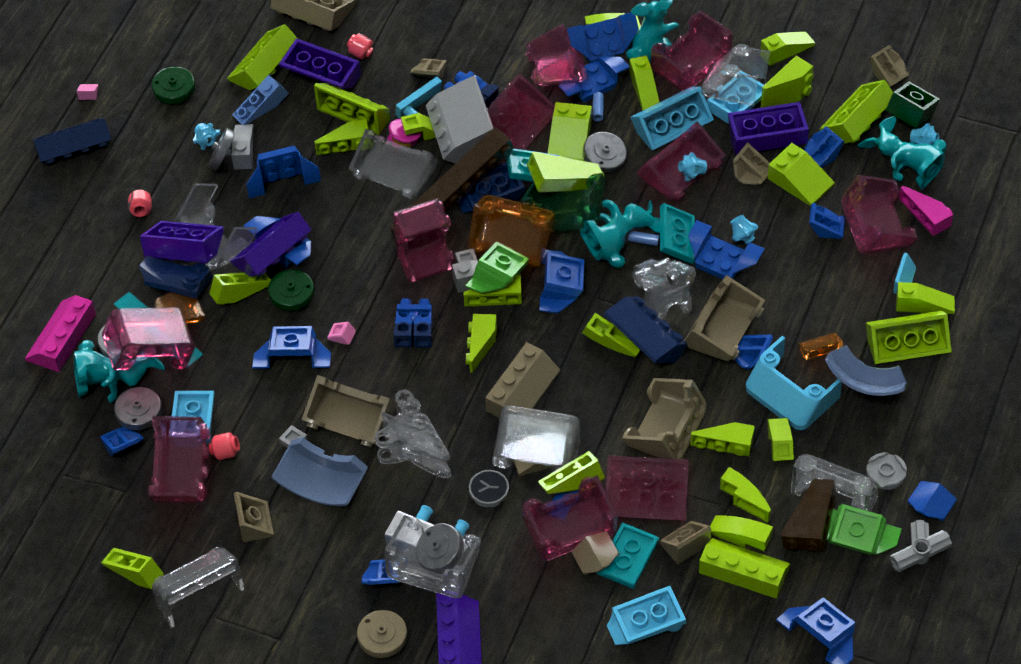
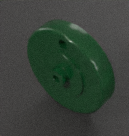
(173, 85)
(291, 290)

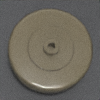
(382, 633)

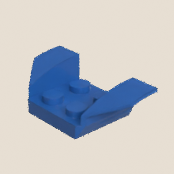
(604, 37)
(601, 78)
(280, 165)
(297, 255)
(719, 256)
(562, 281)
(292, 342)
(825, 624)

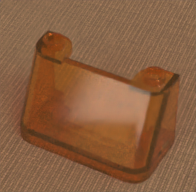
(512, 225)

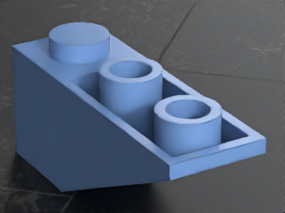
(262, 99)

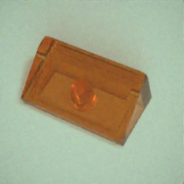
(820, 345)

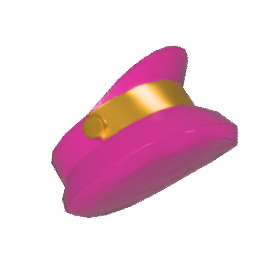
(398, 135)

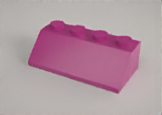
(62, 333)

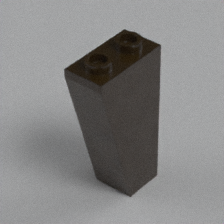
(811, 519)

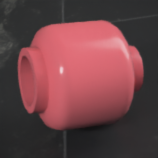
(360, 46)
(139, 203)
(224, 446)

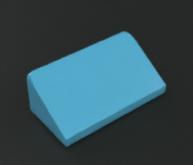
(905, 272)

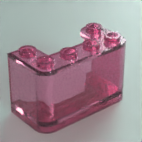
(692, 54)
(421, 239)
(147, 333)
(179, 459)
(565, 522)

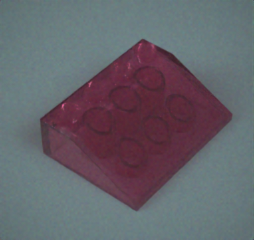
(520, 112)
(648, 487)

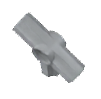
(920, 541)

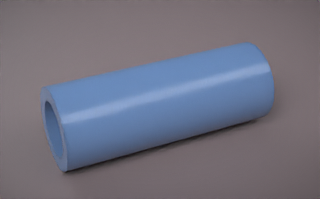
(598, 106)
(643, 238)

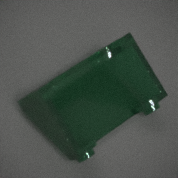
(570, 207)

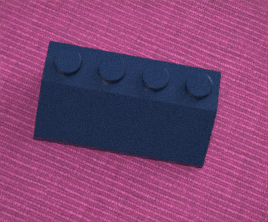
(72, 139)
(646, 330)

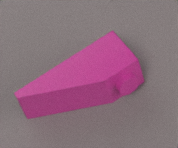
(928, 211)

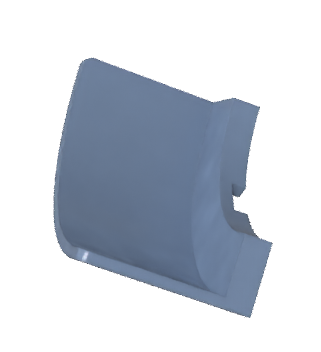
(863, 377)
(318, 476)

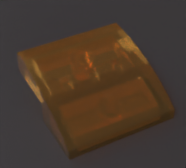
(190, 306)

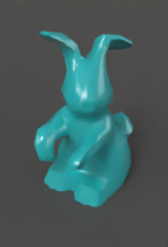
(652, 28)
(923, 158)
(609, 239)
(94, 368)

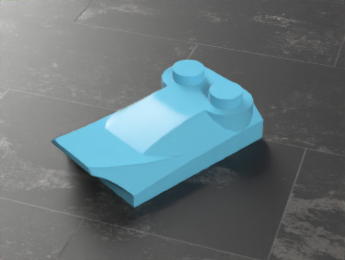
(722, 107)
(194, 405)
(646, 617)

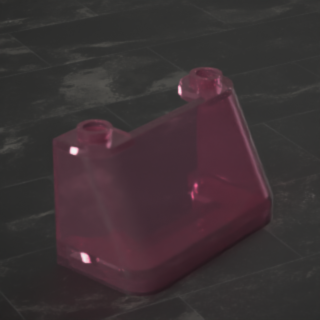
(555, 59)
(663, 171)
(872, 215)

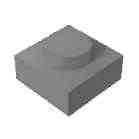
(465, 255)
(291, 434)

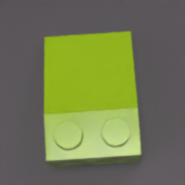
(789, 84)
(569, 130)
(799, 175)

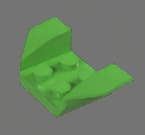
(496, 269)
(861, 530)

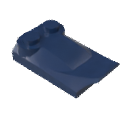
(496, 184)
(175, 277)

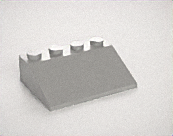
(459, 118)

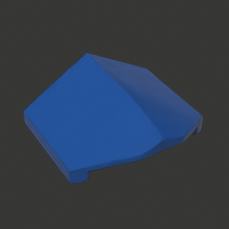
(824, 146)
(826, 223)
(751, 349)
(120, 440)
(932, 500)
(377, 574)

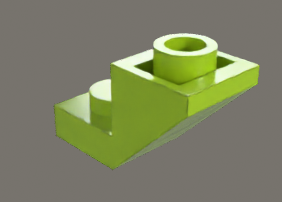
(418, 123)
(781, 438)

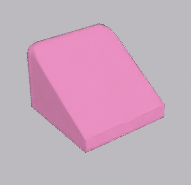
(87, 91)
(342, 333)

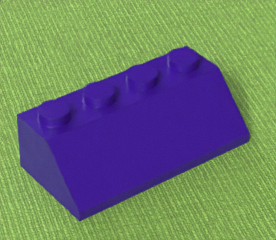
(321, 64)
(768, 127)
(182, 241)
(271, 245)
(458, 630)

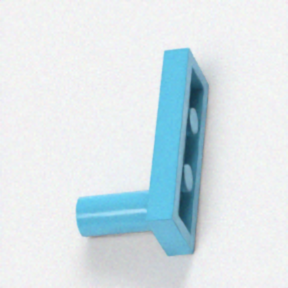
(409, 104)

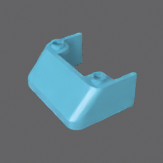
(783, 395)

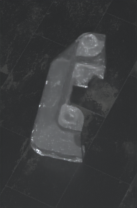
(392, 164)
(536, 437)
(846, 481)
(403, 565)

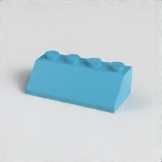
(672, 117)

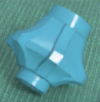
(205, 135)
(924, 135)
(692, 166)
(743, 229)

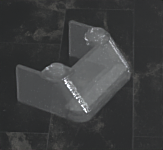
(725, 75)
(199, 210)
(194, 577)

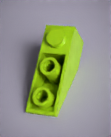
(342, 139)
(482, 338)
(729, 438)

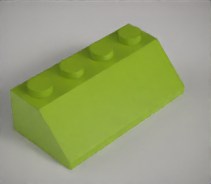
(263, 58)
(351, 107)
(860, 111)
(909, 337)
(743, 567)

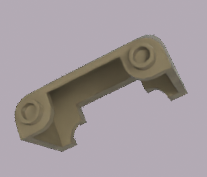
(724, 320)
(346, 410)
(671, 418)

